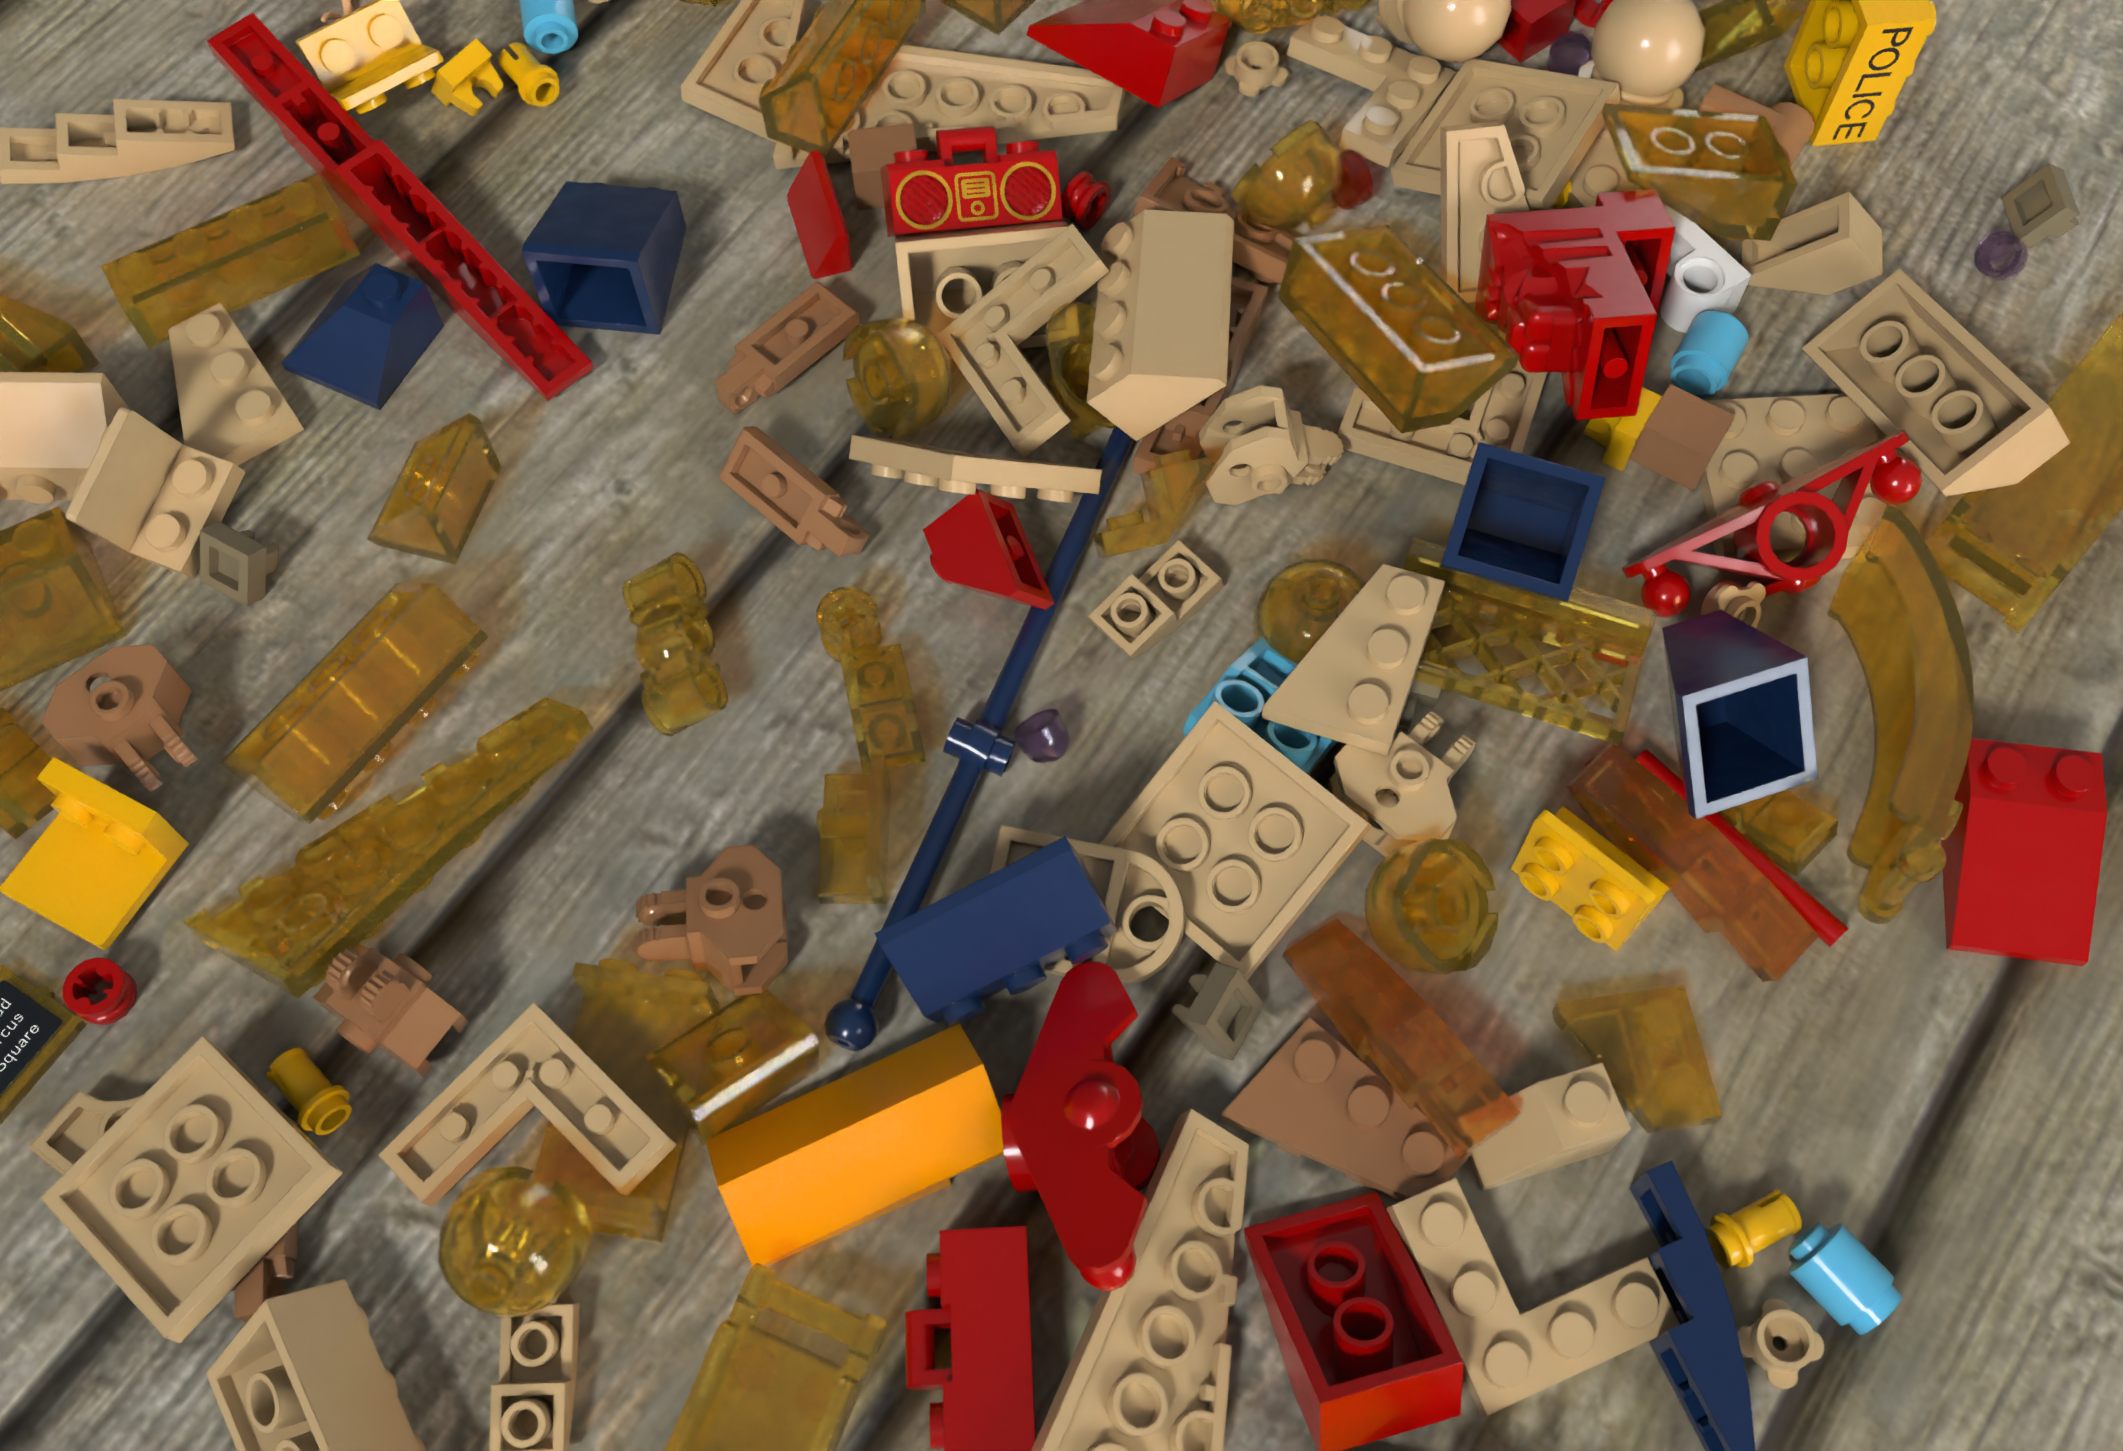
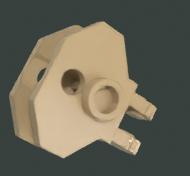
(1265, 448)
(1402, 790)

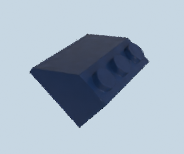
(999, 934)

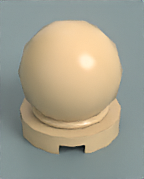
(1445, 28)
(1647, 50)

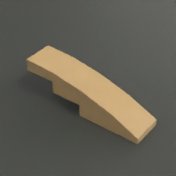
(133, 141)

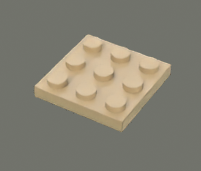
(1545, 114)
(1779, 442)
(1238, 837)
(190, 1189)

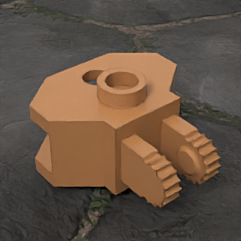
(124, 717)
(723, 921)
(387, 1006)

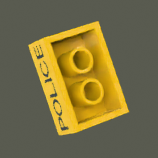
(1854, 63)

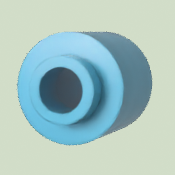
(549, 24)
(1708, 353)
(1843, 1277)

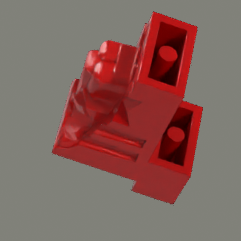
(1580, 294)

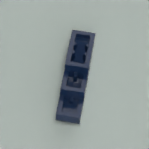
(1703, 1351)

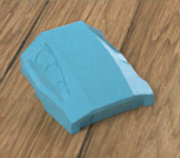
(1243, 693)

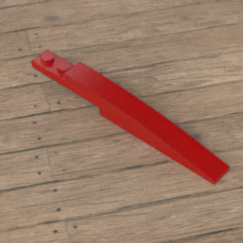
(400, 209)

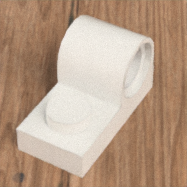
(1700, 274)

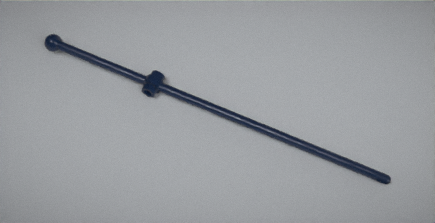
(979, 748)

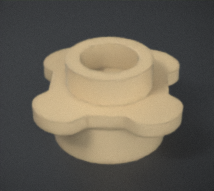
(1256, 68)
(1736, 600)
(1800, 1342)

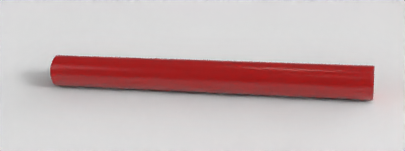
(1815, 914)

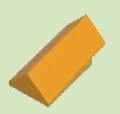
(858, 1147)

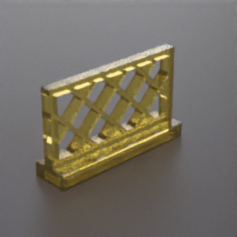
(1582, 627)

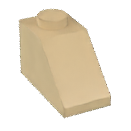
(1818, 249)
(1557, 1125)

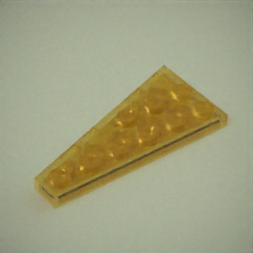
(385, 854)

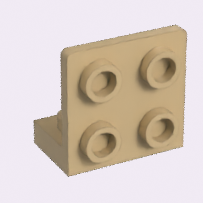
(152, 493)

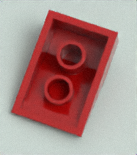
(1140, 45)
(2025, 852)
(1354, 1324)

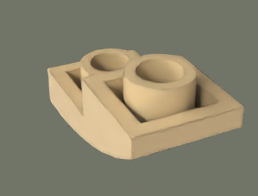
(1158, 602)
(536, 1380)

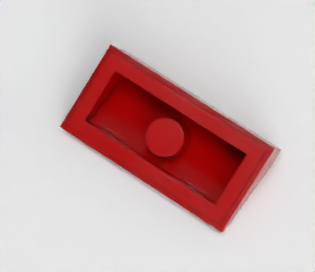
(819, 219)

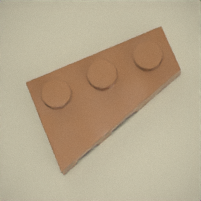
(1254, 246)
(1339, 1112)

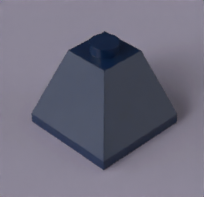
(368, 336)

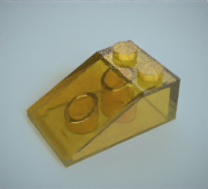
(1706, 166)

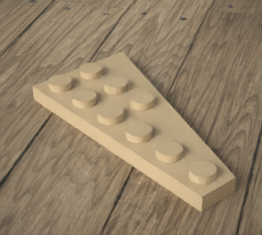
(973, 90)
(1157, 1349)

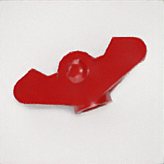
(1825, 522)
(1080, 1127)

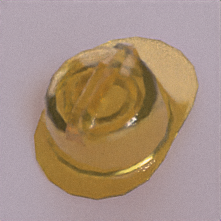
(1069, 349)

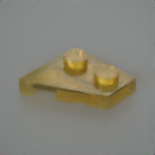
(1648, 1053)

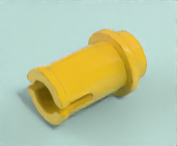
(535, 82)
(310, 1092)
(1752, 1229)

